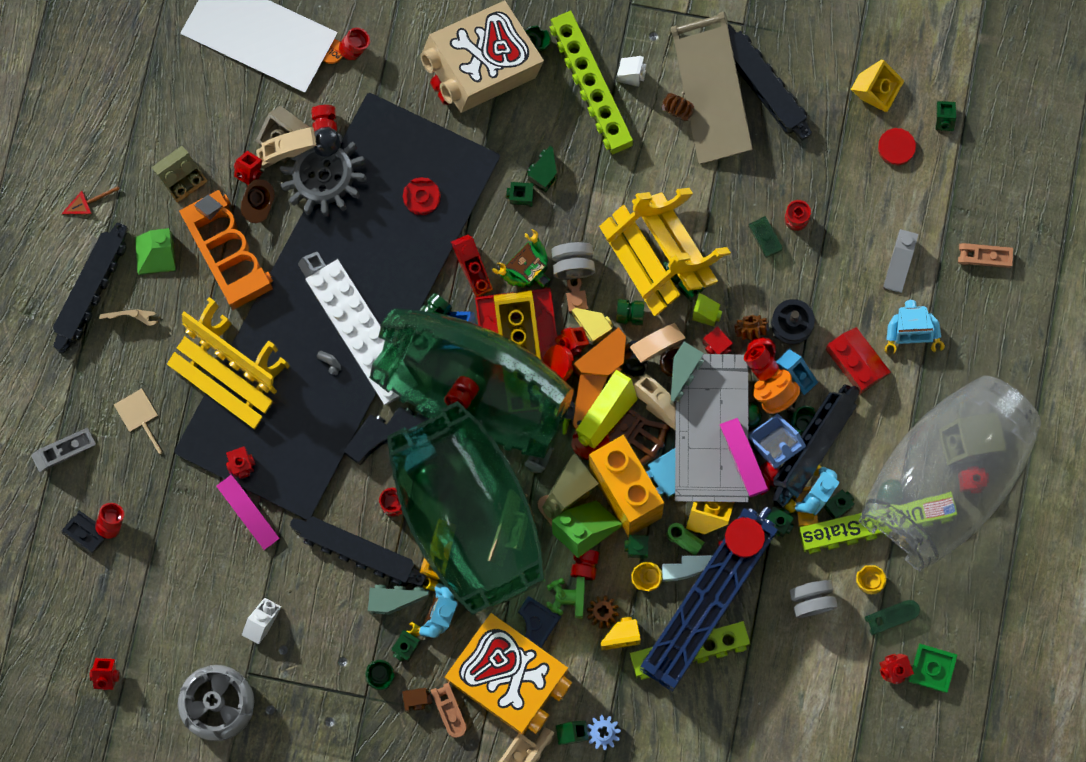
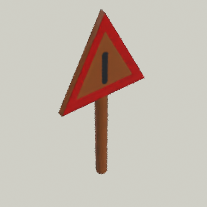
(80, 205)

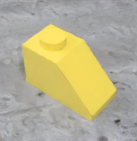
(593, 323)

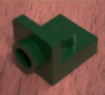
(945, 116)

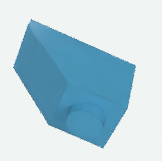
(798, 369)

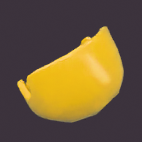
(647, 576)
(871, 579)

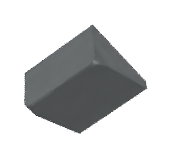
(208, 207)
(311, 264)

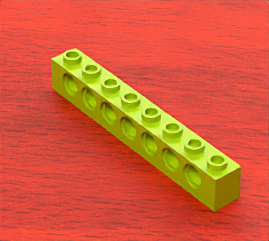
(567, 23)

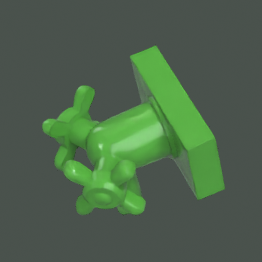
(568, 597)

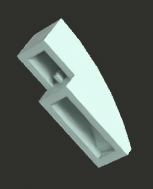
(689, 567)

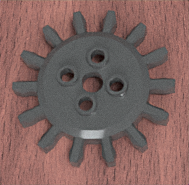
(309, 188)

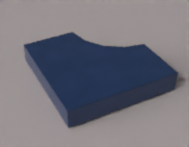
(539, 621)

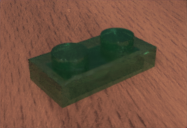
(765, 237)

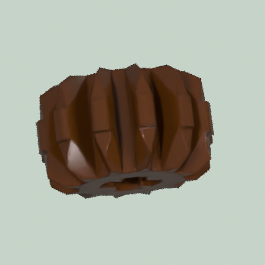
(677, 106)
(598, 607)

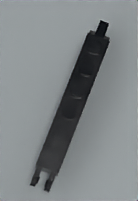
(767, 86)
(89, 286)
(818, 439)
(359, 550)

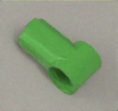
(686, 540)

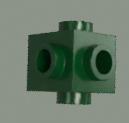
(783, 516)

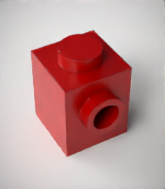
(717, 342)

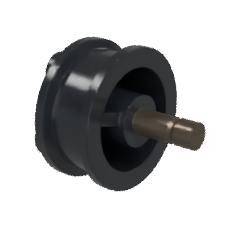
(792, 321)

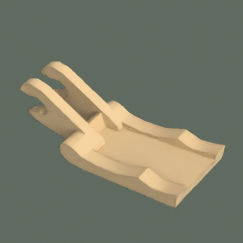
(141, 315)

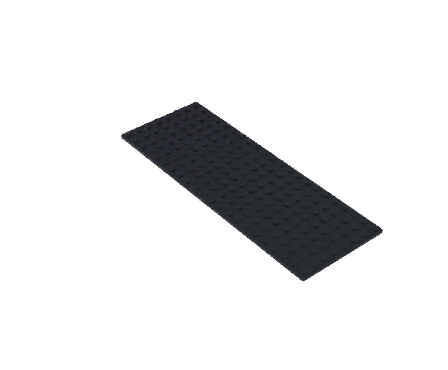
(392, 264)

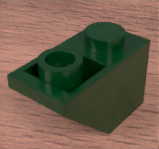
(544, 172)

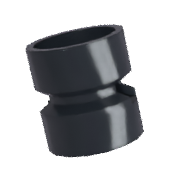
(631, 364)

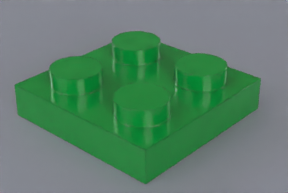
(933, 668)

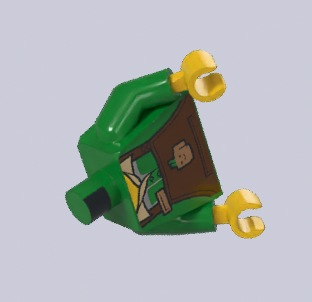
(527, 265)

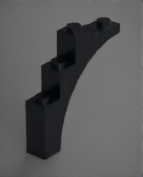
(375, 432)

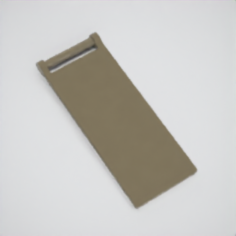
(714, 89)

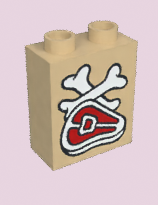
(481, 57)

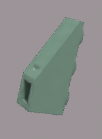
(684, 364)
(391, 600)

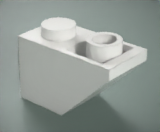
(631, 70)
(261, 620)

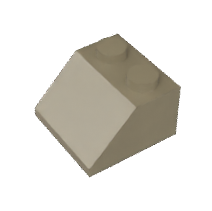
(278, 123)

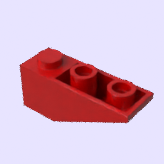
(472, 265)

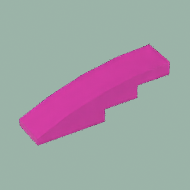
(743, 457)
(247, 512)

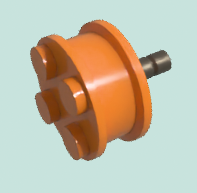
(777, 393)

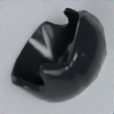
(326, 141)

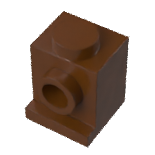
(416, 699)

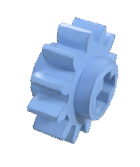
(610, 730)

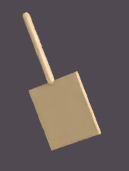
(136, 411)

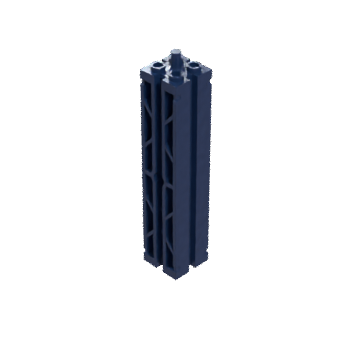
(703, 608)

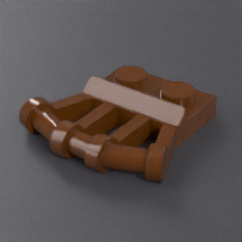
(631, 425)

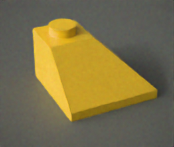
(878, 85)
(709, 516)
(622, 635)

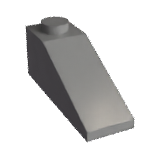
(900, 260)
(63, 449)

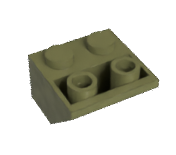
(179, 174)

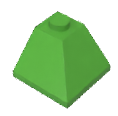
(155, 252)

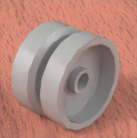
(573, 260)
(813, 598)

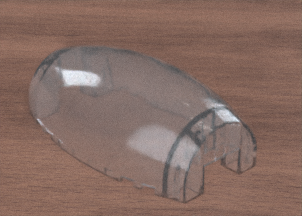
(952, 470)

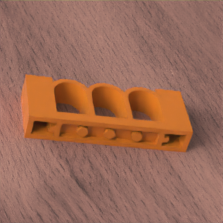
(245, 288)

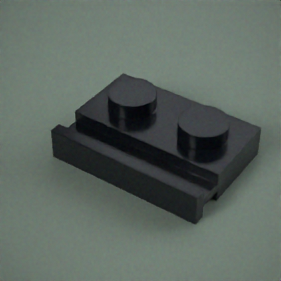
(83, 532)

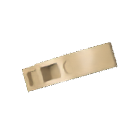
(286, 145)
(656, 398)

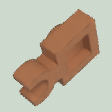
(576, 298)

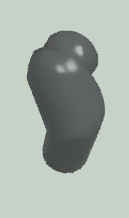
(331, 360)

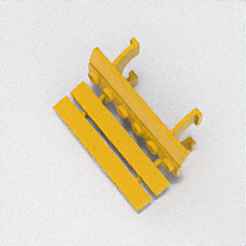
(677, 259)
(253, 371)

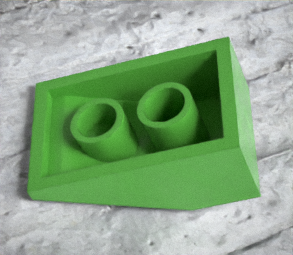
(584, 527)

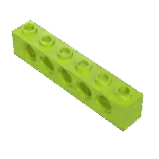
(736, 631)

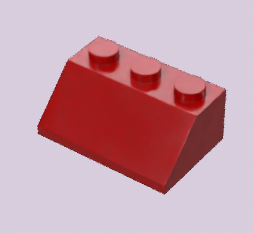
(857, 360)

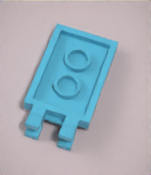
(663, 473)

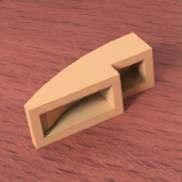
(657, 342)

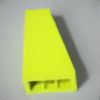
(607, 410)

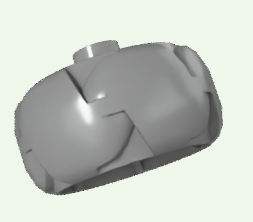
(191, 710)

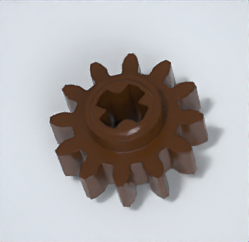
(751, 327)

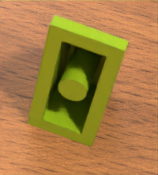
(706, 311)

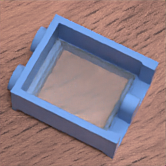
(776, 440)

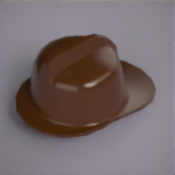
(257, 201)

